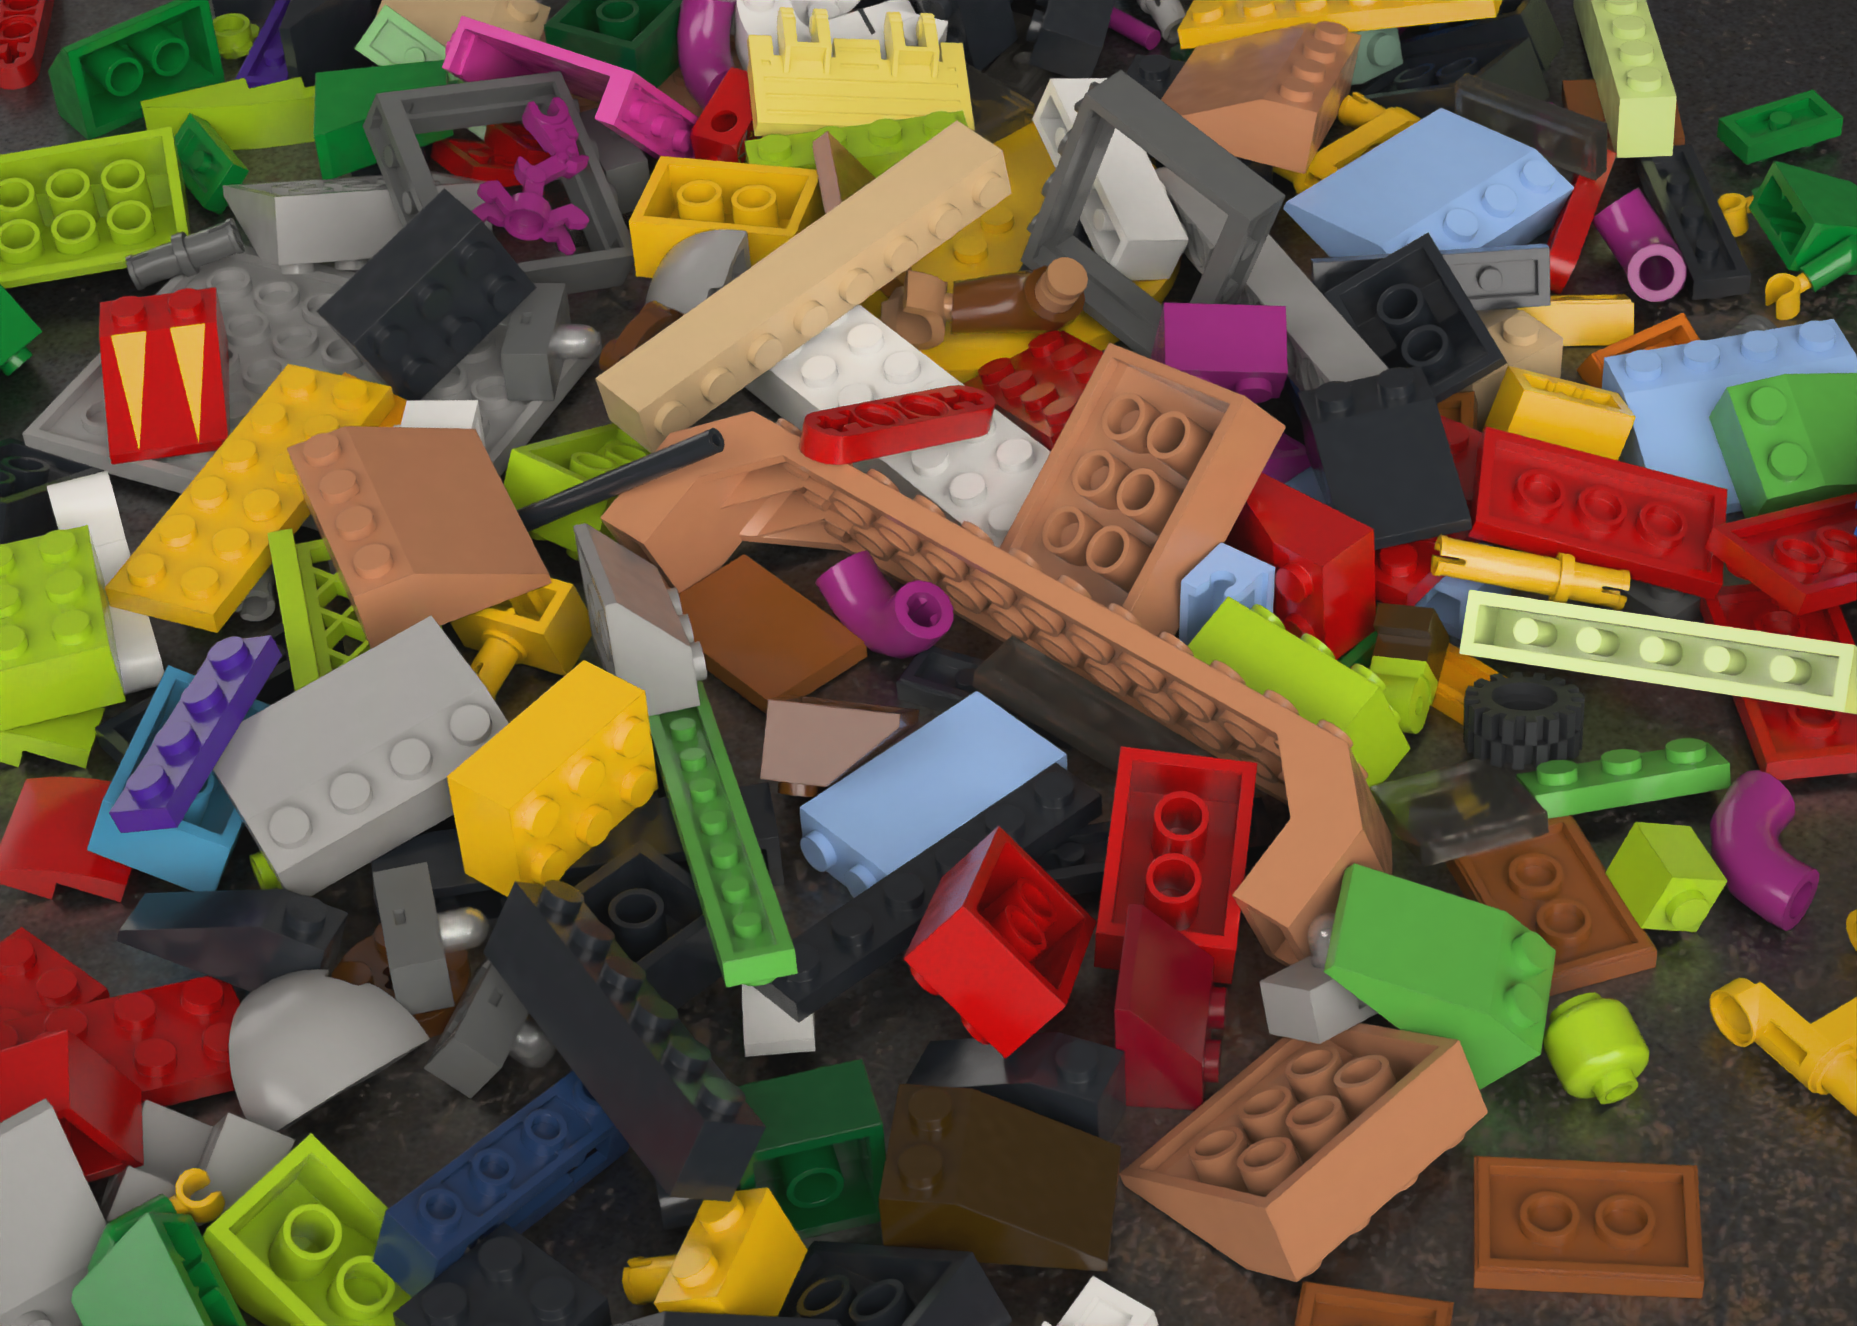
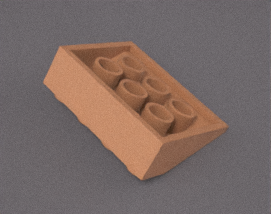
(1269, 91)
(1143, 484)
(415, 524)
(1310, 1144)

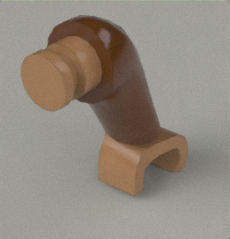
(996, 303)

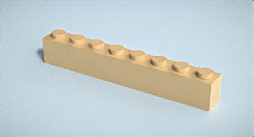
(804, 286)

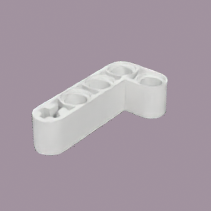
(92, 503)

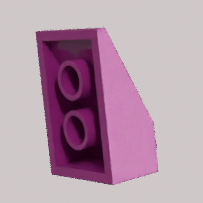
(1226, 345)

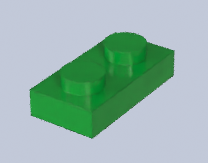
(1779, 127)
(207, 163)

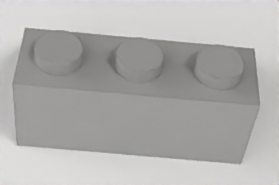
(639, 623)

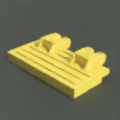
(812, 90)

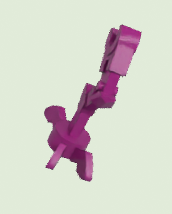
(528, 213)

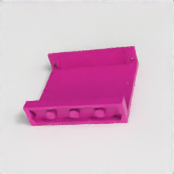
(626, 99)

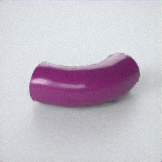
(704, 45)
(1642, 247)
(1749, 853)

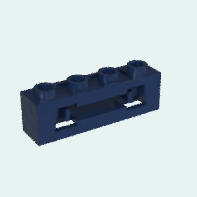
(504, 1177)

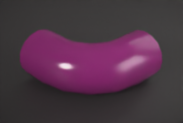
(885, 619)

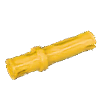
(1557, 577)

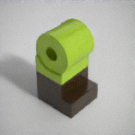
(1409, 659)

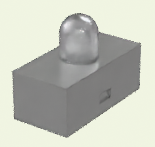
(1305, 1000)

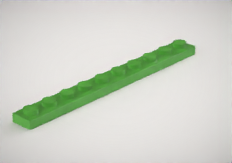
(721, 847)

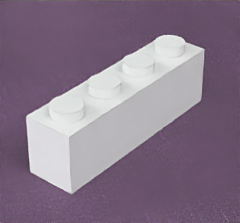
(1128, 204)

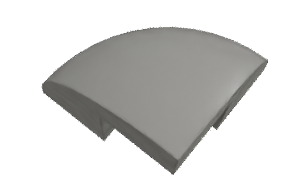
(699, 268)
(311, 1040)
(231, 1152)

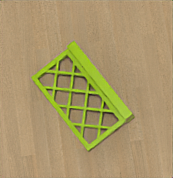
(305, 611)

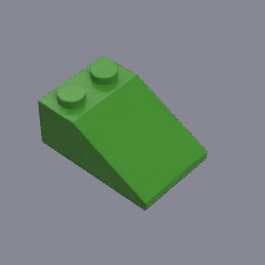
(1789, 439)
(1443, 968)

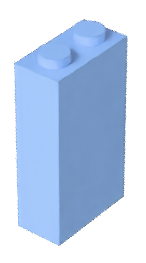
(921, 791)

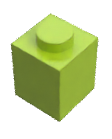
(1665, 877)

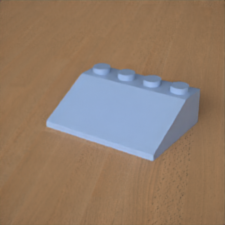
(1438, 180)
(1681, 384)

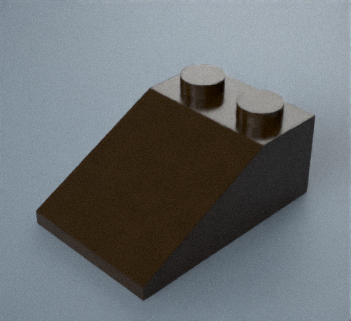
(996, 1182)

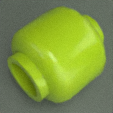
(1595, 1048)

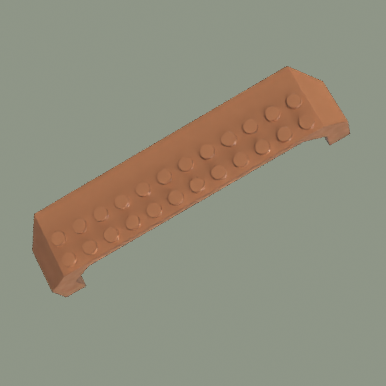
(776, 495)

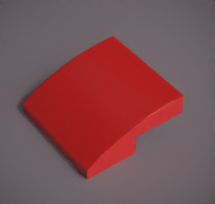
(492, 158)
(51, 838)

